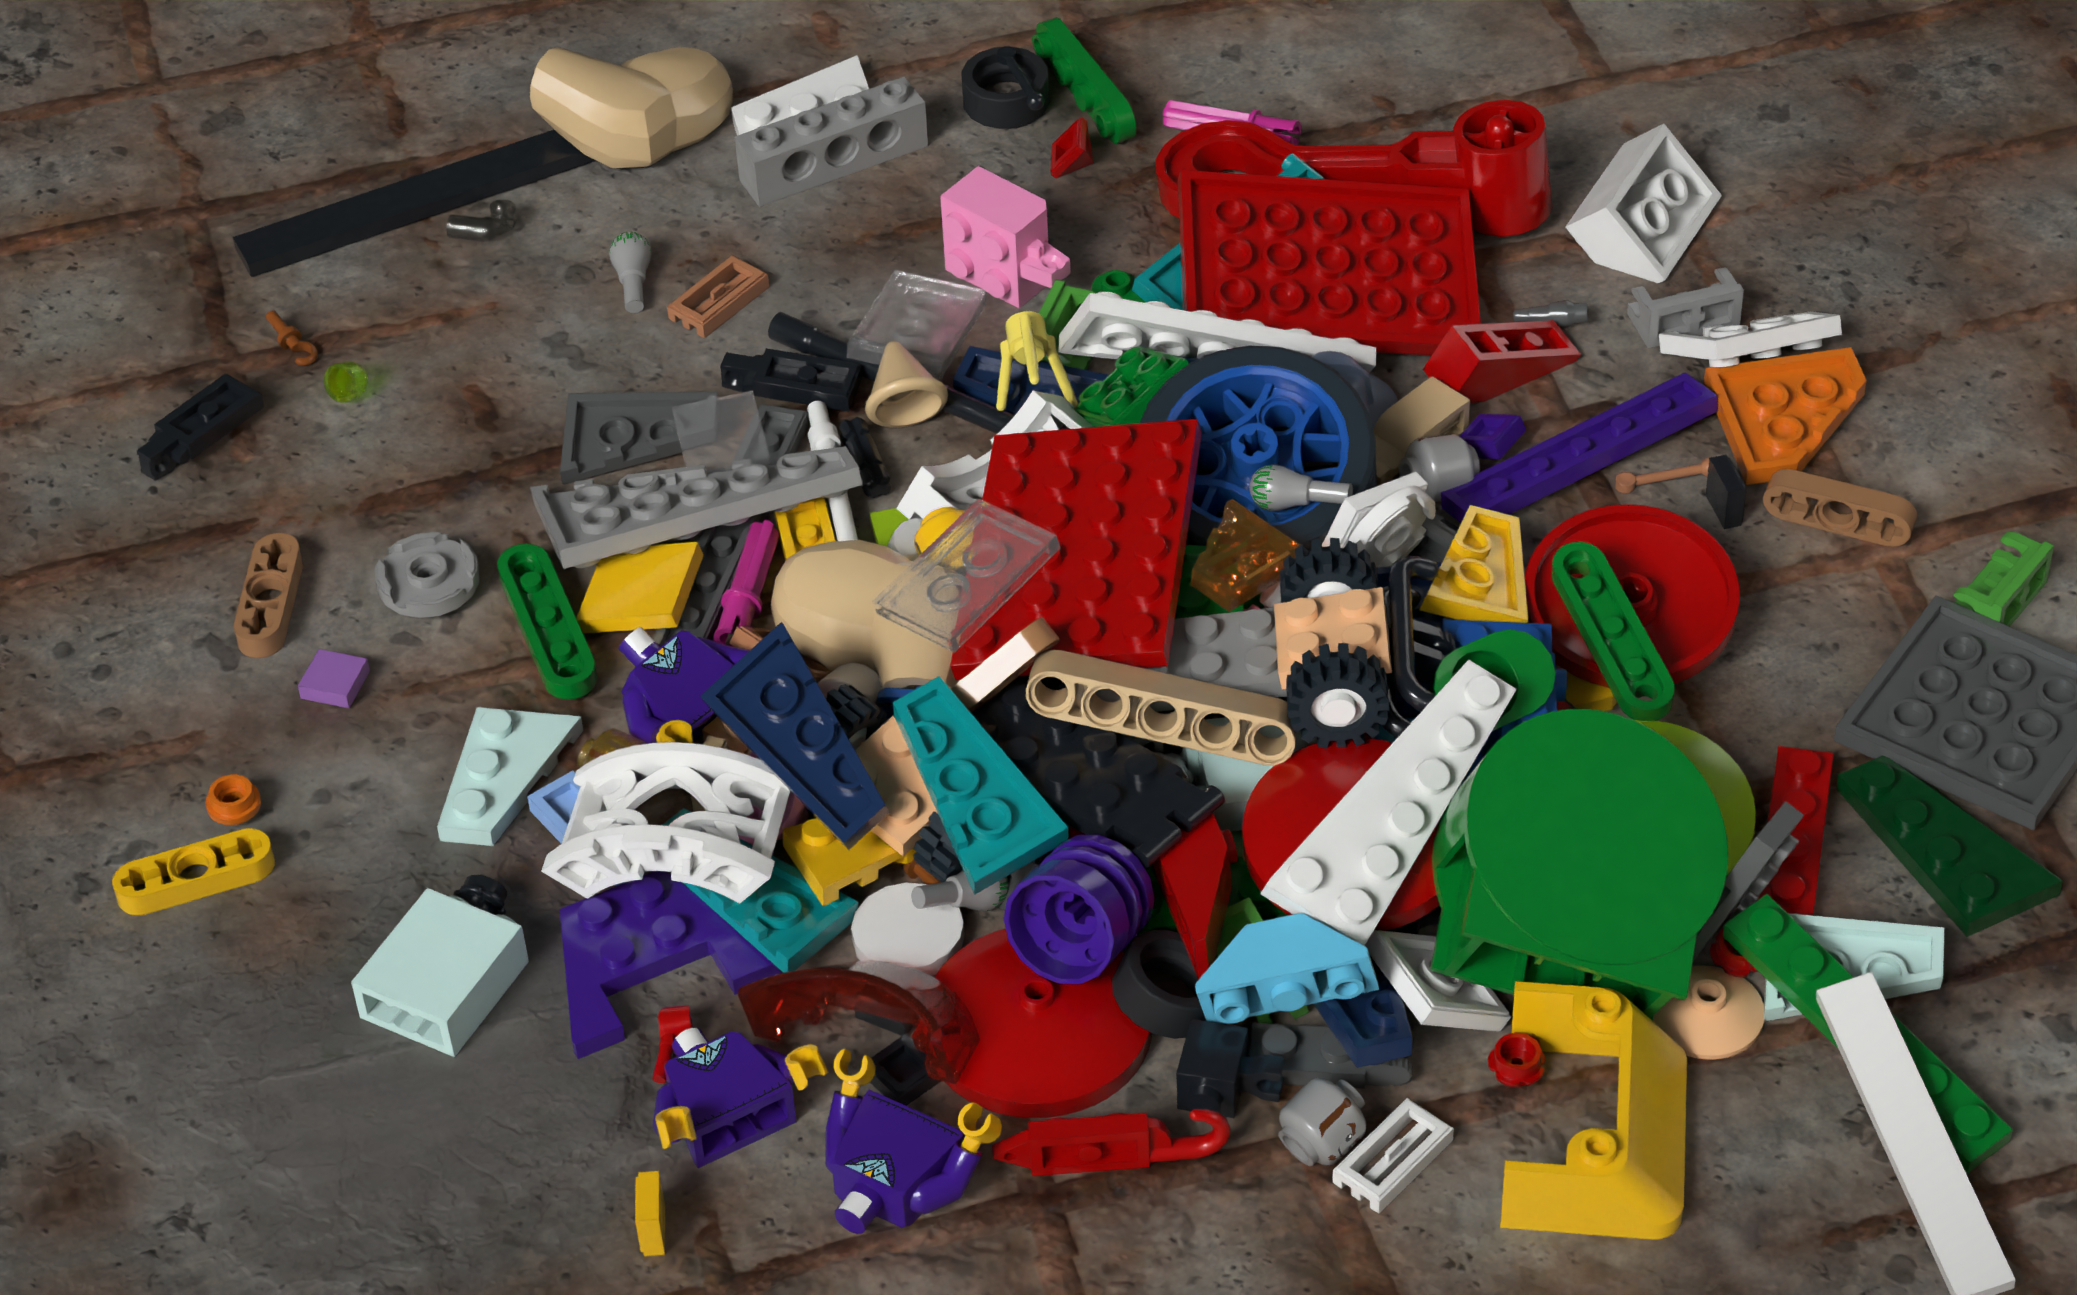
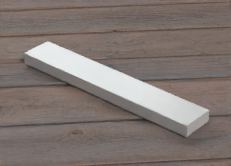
(1914, 1138)

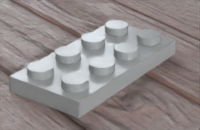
(1223, 650)

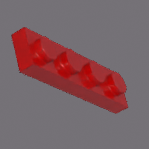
(1804, 783)

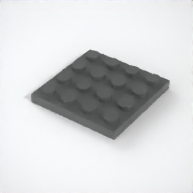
(1973, 712)

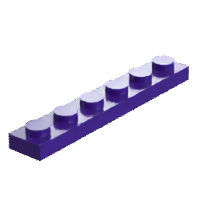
(1584, 448)

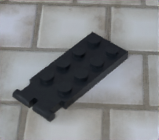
(1098, 777)

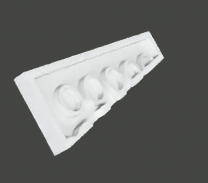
(1110, 325)
(1375, 833)

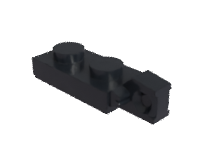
(793, 377)
(198, 425)

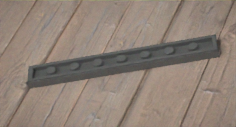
(724, 544)

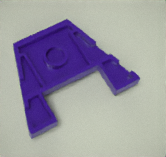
(636, 936)

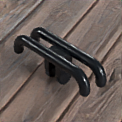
(1414, 645)

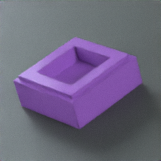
(333, 678)

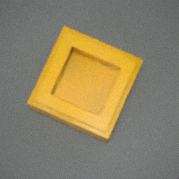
(650, 1213)

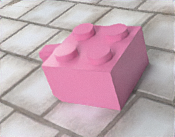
(999, 238)

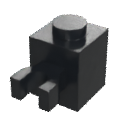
(1218, 1068)

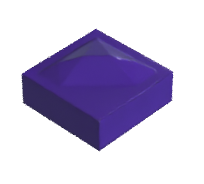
(1493, 434)

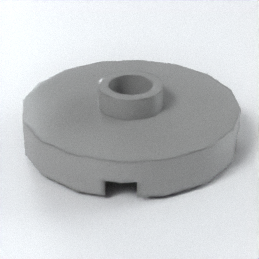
(427, 575)

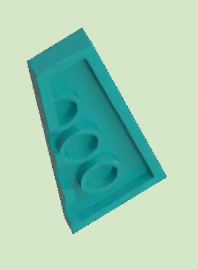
(978, 792)
(782, 915)

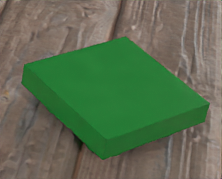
(1129, 388)

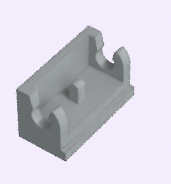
(1687, 310)

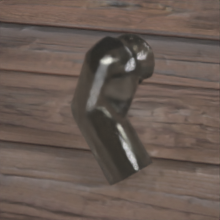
(485, 228)

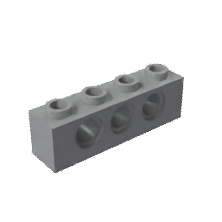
(831, 141)

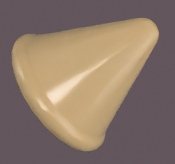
(903, 390)

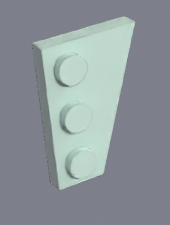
(498, 768)
(1899, 955)

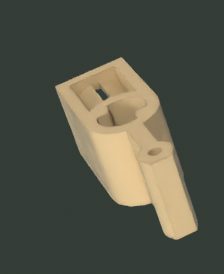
(1423, 412)

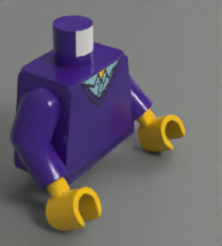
(667, 683)
(728, 1092)
(894, 1157)

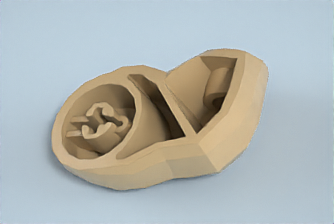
(632, 109)
(830, 614)

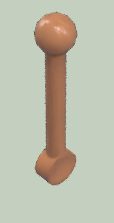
(1626, 482)

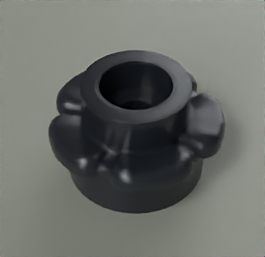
(483, 894)

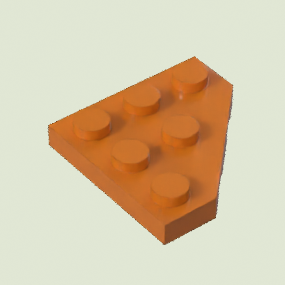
(1784, 407)

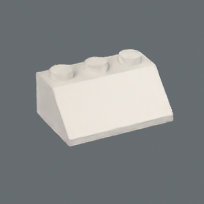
(1645, 207)

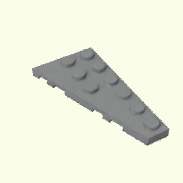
(682, 502)

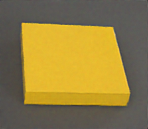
(640, 589)

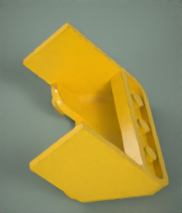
(1612, 1179)

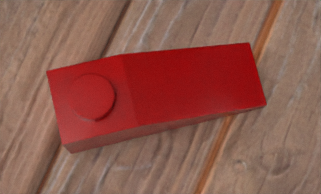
(1499, 357)
(1198, 888)

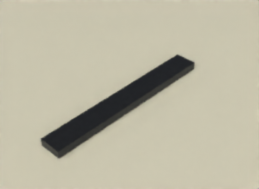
(406, 202)

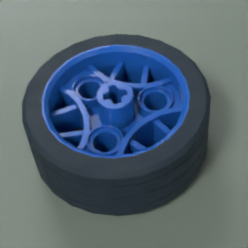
(1260, 392)

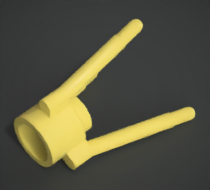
(1028, 343)

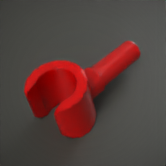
(671, 1023)

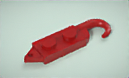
(1107, 1143)

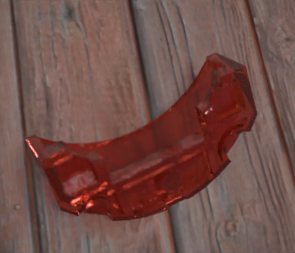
(875, 988)

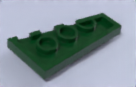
(1950, 853)

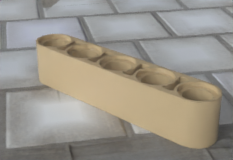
(1136, 718)

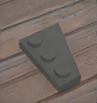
(619, 430)
(1752, 872)

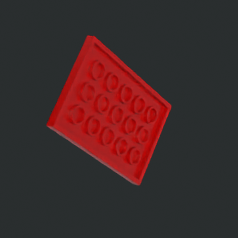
(1330, 256)
(1122, 528)

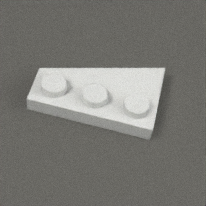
(801, 95)
(1725, 344)

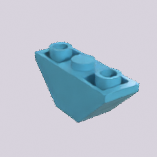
(1282, 968)

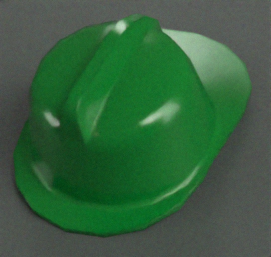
(1513, 658)

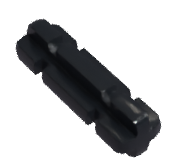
(866, 455)

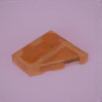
(1240, 558)

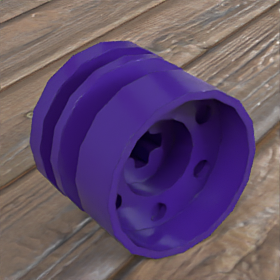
(1079, 909)

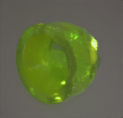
(342, 378)

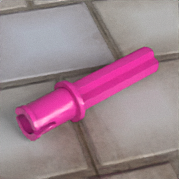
(1187, 115)
(743, 600)

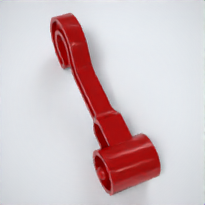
(1492, 151)

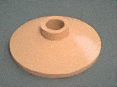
(1716, 1018)

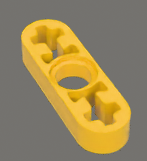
(180, 890)

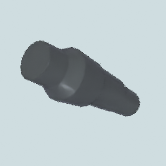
(1562, 312)

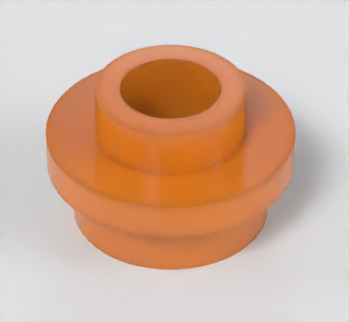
(232, 800)

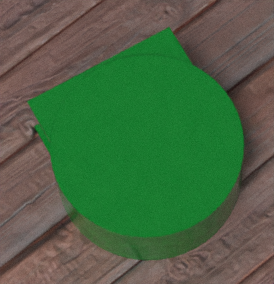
(1579, 861)

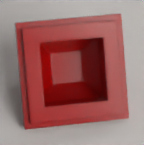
(1071, 150)

